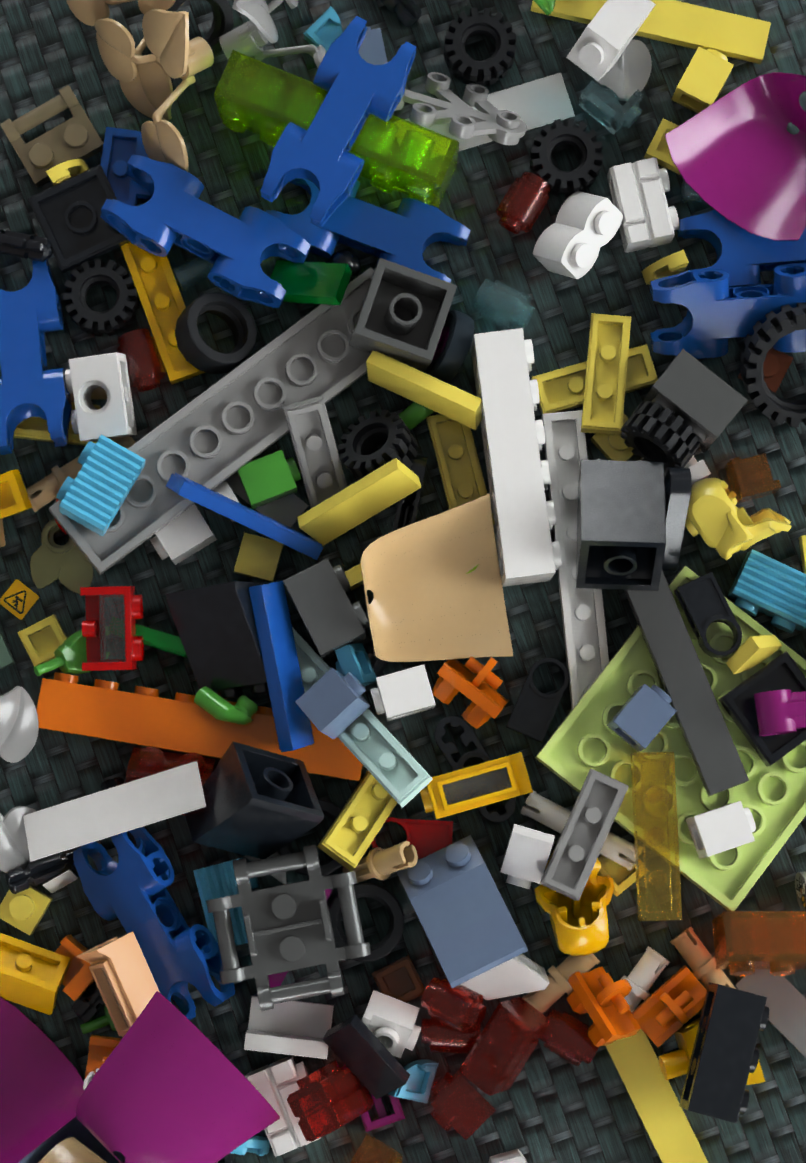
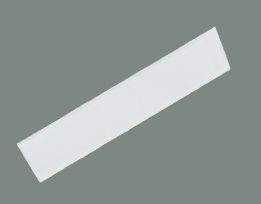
(534, 101)
(114, 811)

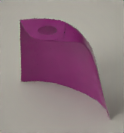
(746, 159)
(36, 1086)
(171, 1094)

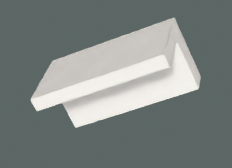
(289, 1028)

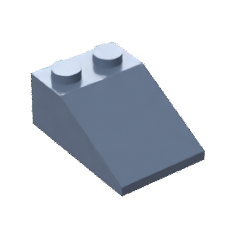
(462, 911)

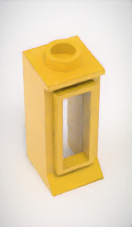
(476, 786)

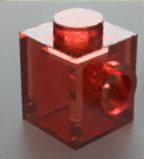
(459, 1104)

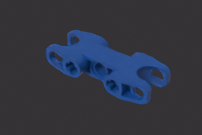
(353, 94)
(182, 219)
(377, 231)
(739, 251)
(725, 311)
(25, 381)
(139, 899)

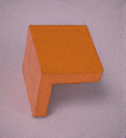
(78, 974)

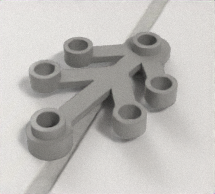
(501, 126)

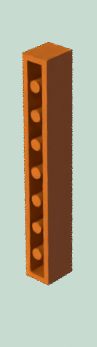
(175, 724)

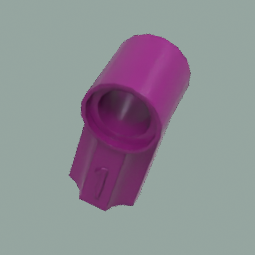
(780, 711)

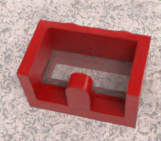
(112, 628)

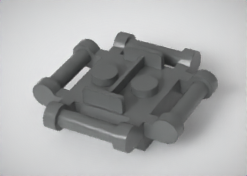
(288, 927)

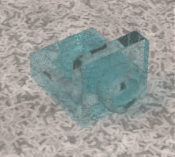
(605, 107)

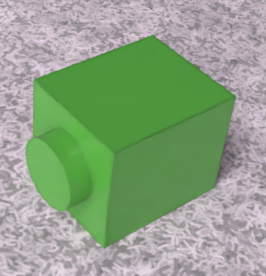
(269, 478)

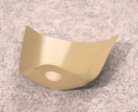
(426, 600)

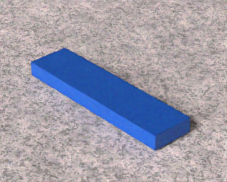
(244, 515)
(281, 665)

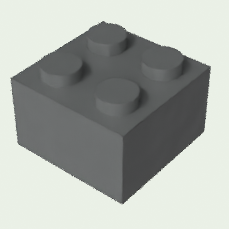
(403, 314)
(697, 397)
(325, 608)

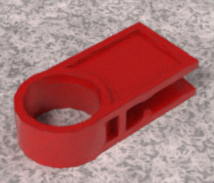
(425, 835)

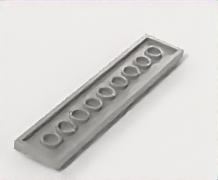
(231, 423)

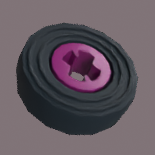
(452, 346)

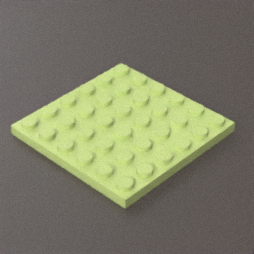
(772, 794)

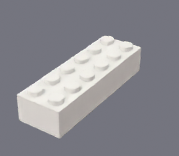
(513, 457)

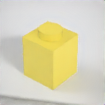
(703, 79)

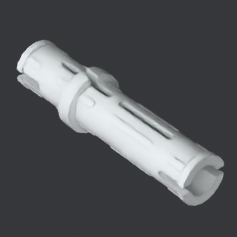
(556, 816)

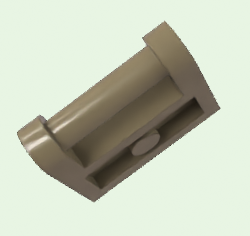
(68, 141)

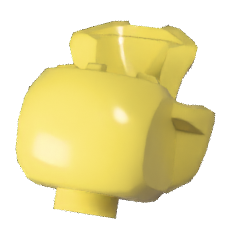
(723, 524)

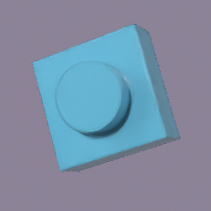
(354, 659)

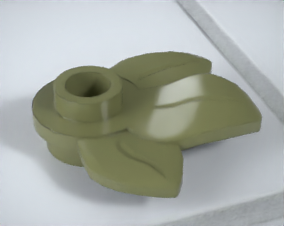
(59, 562)

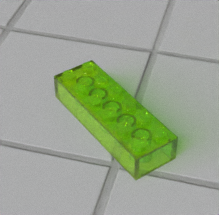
(394, 152)

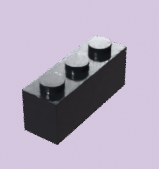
(724, 1053)

